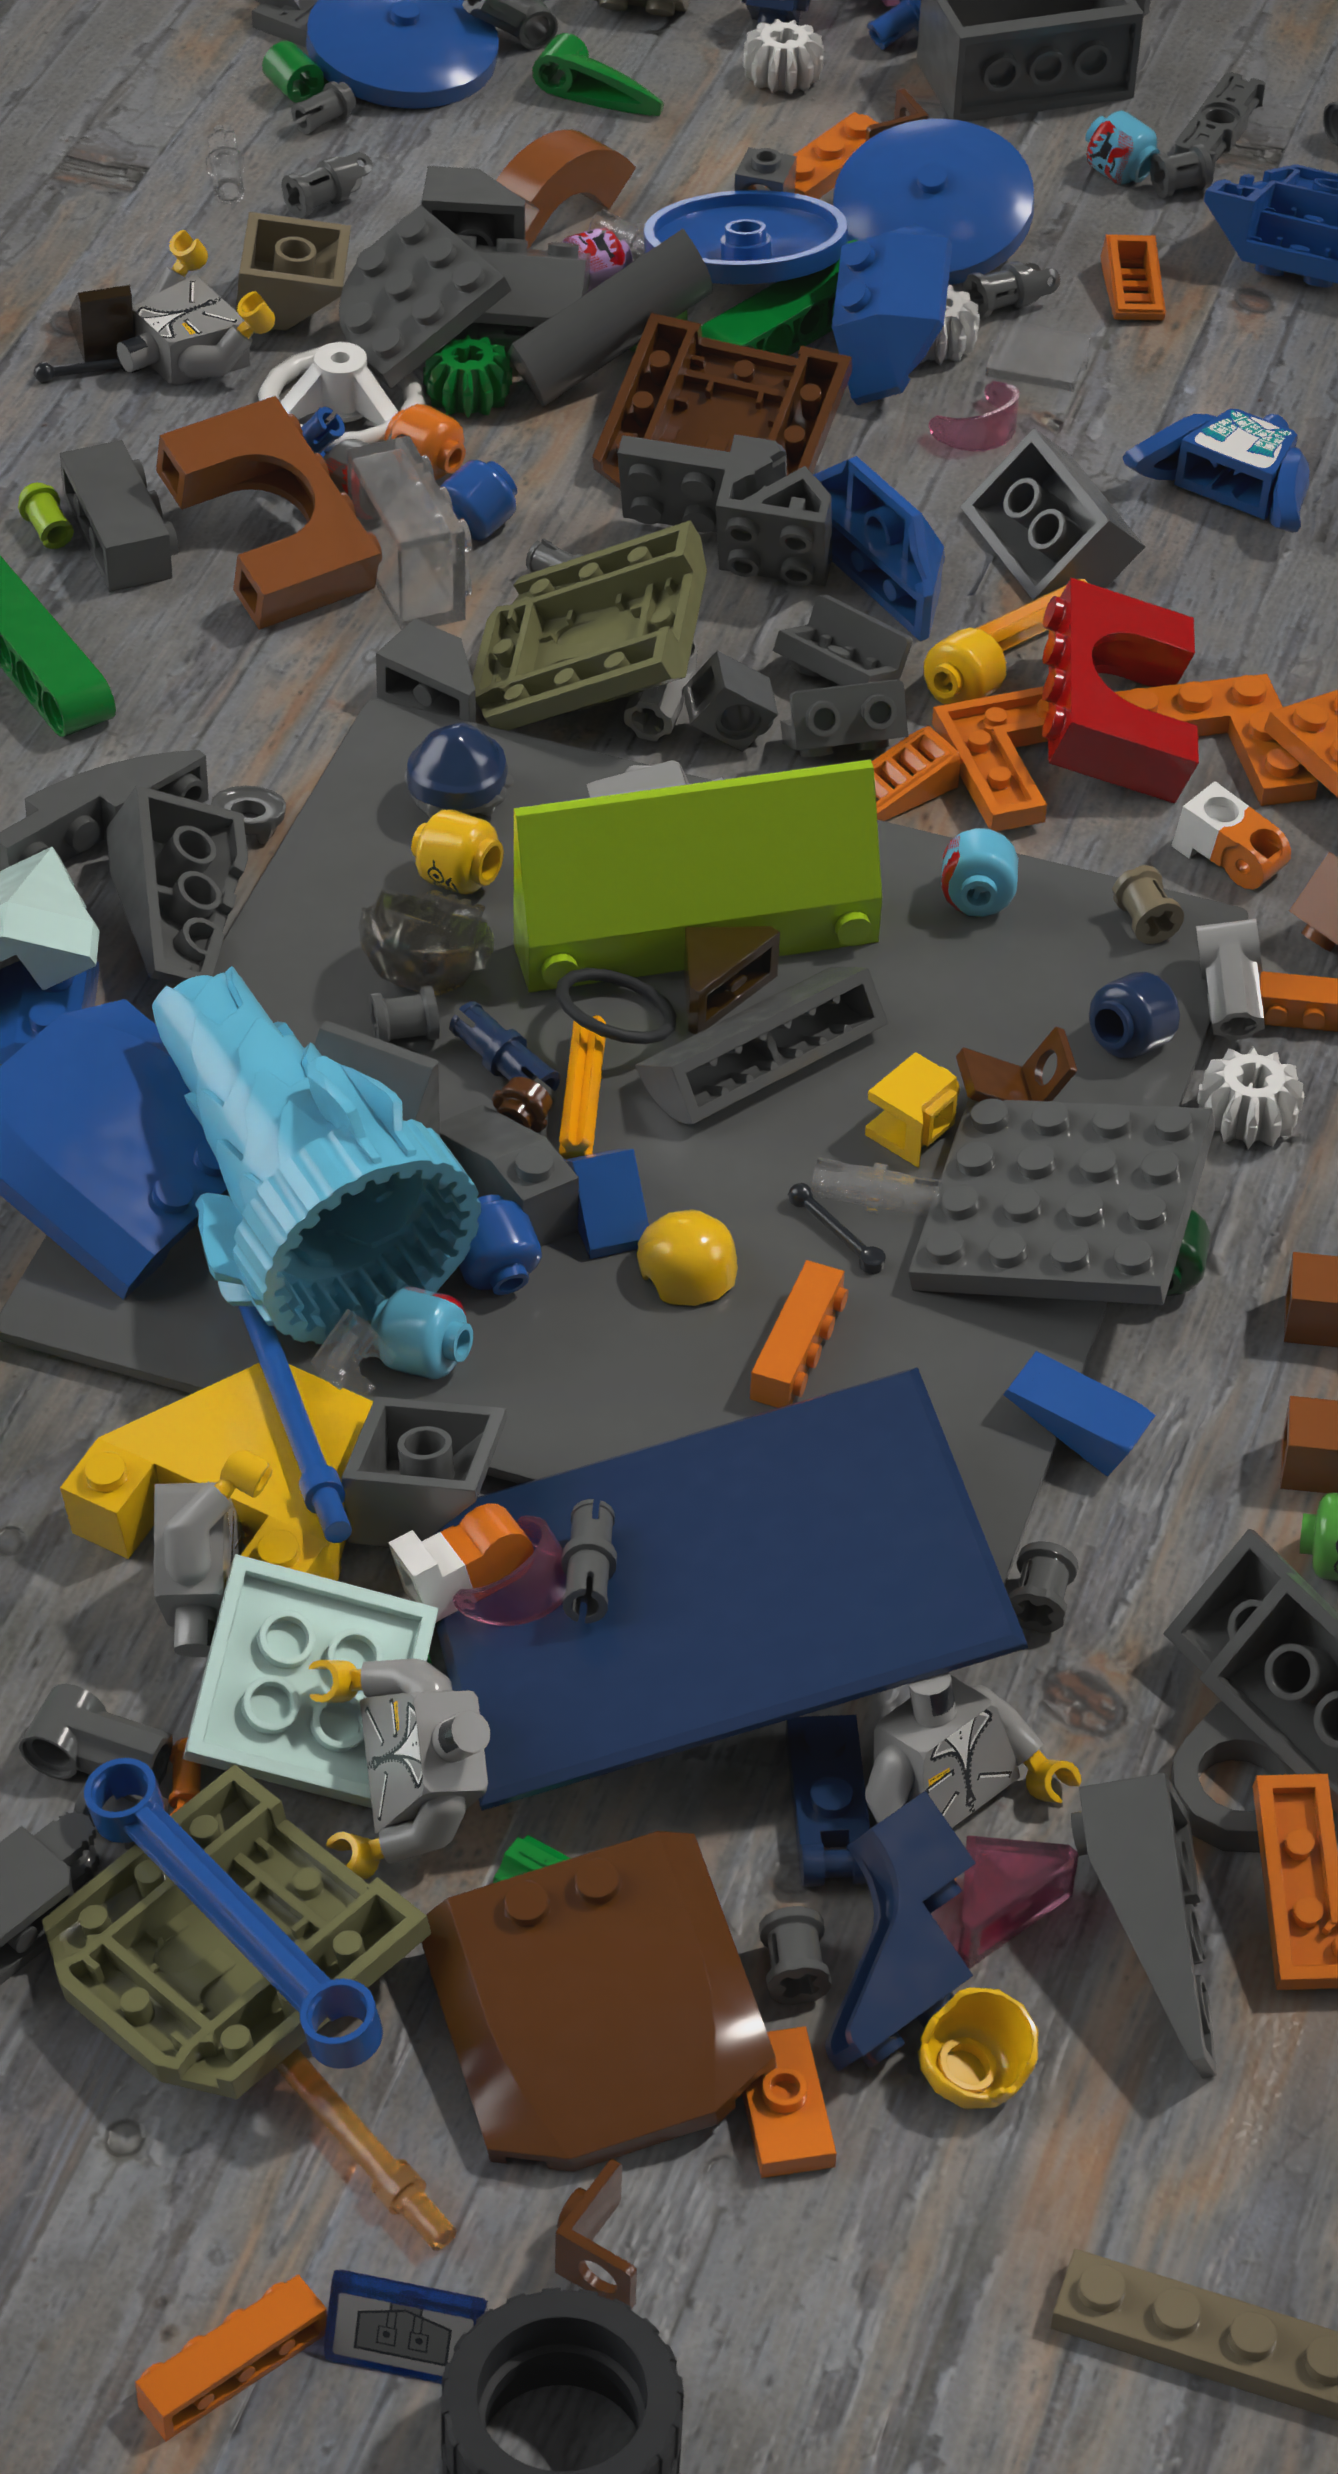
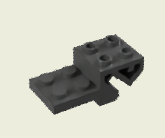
(761, 515)

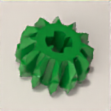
(468, 376)

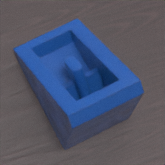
(609, 1202)

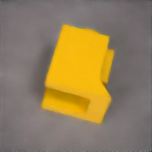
(917, 1107)

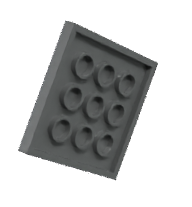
(1064, 1201)

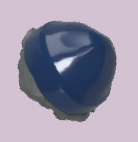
(458, 771)

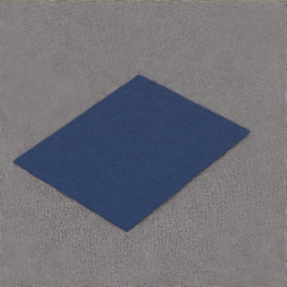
(747, 1589)

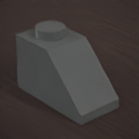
(426, 672)

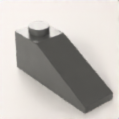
(518, 1166)

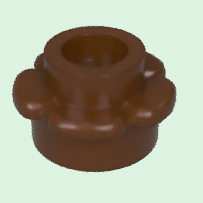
(524, 1103)

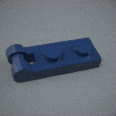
(826, 1795)

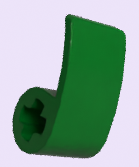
(293, 71)

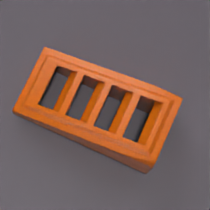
(1133, 252)
(928, 758)

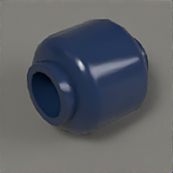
(1134, 1015)

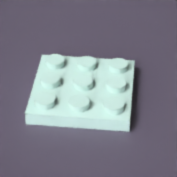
(259, 1679)

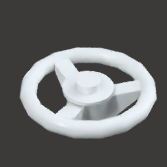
(340, 380)

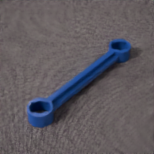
(234, 1913)

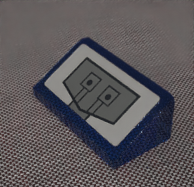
(396, 2325)

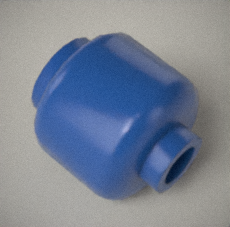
(482, 496)
(502, 1249)

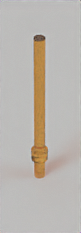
(393, 2180)

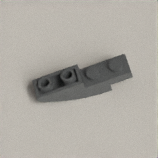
(80, 808)

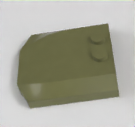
(593, 629)
(171, 1982)

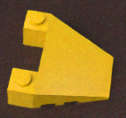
(189, 1442)

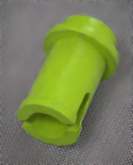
(41, 507)

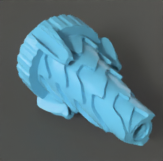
(321, 1171)

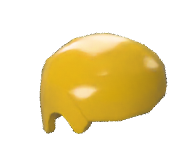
(688, 1257)
(979, 2048)

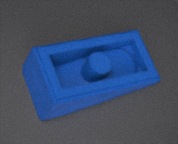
(1080, 1411)

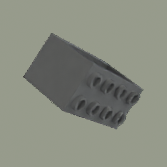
(1028, 54)

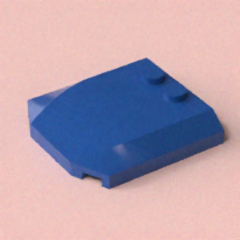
(103, 1143)

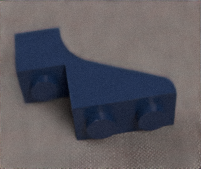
(908, 1958)

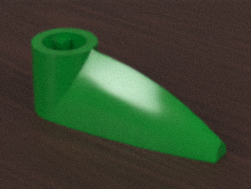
(570, 74)

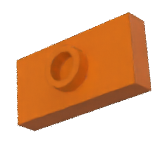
(789, 2110)

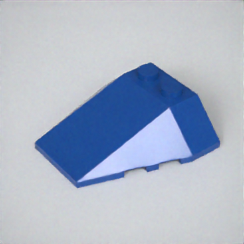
(1282, 221)

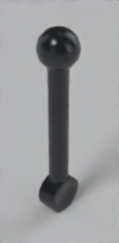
(45, 372)
(871, 1258)

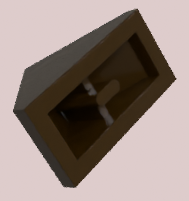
(102, 321)
(726, 969)

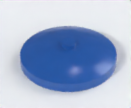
(402, 50)
(944, 179)
(754, 234)

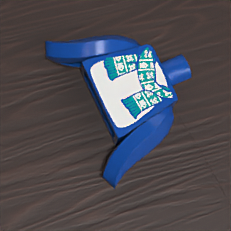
(1231, 460)

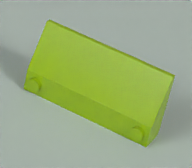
(628, 871)

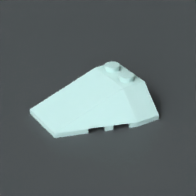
(45, 920)

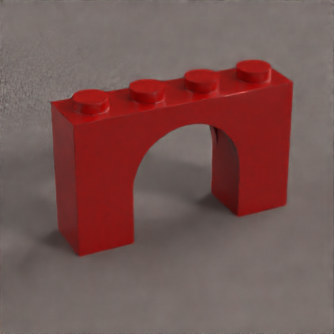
(1088, 722)

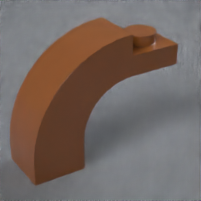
(559, 168)

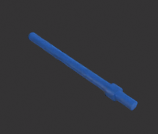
(319, 1482)

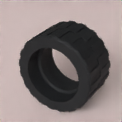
(570, 2342)

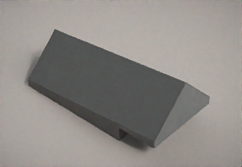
(1268, 1654)

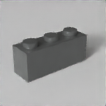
(118, 515)

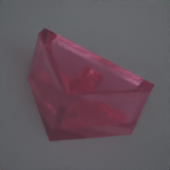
(1009, 1891)

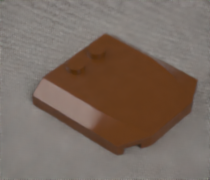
(709, 389)
(597, 2003)

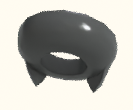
(257, 801)

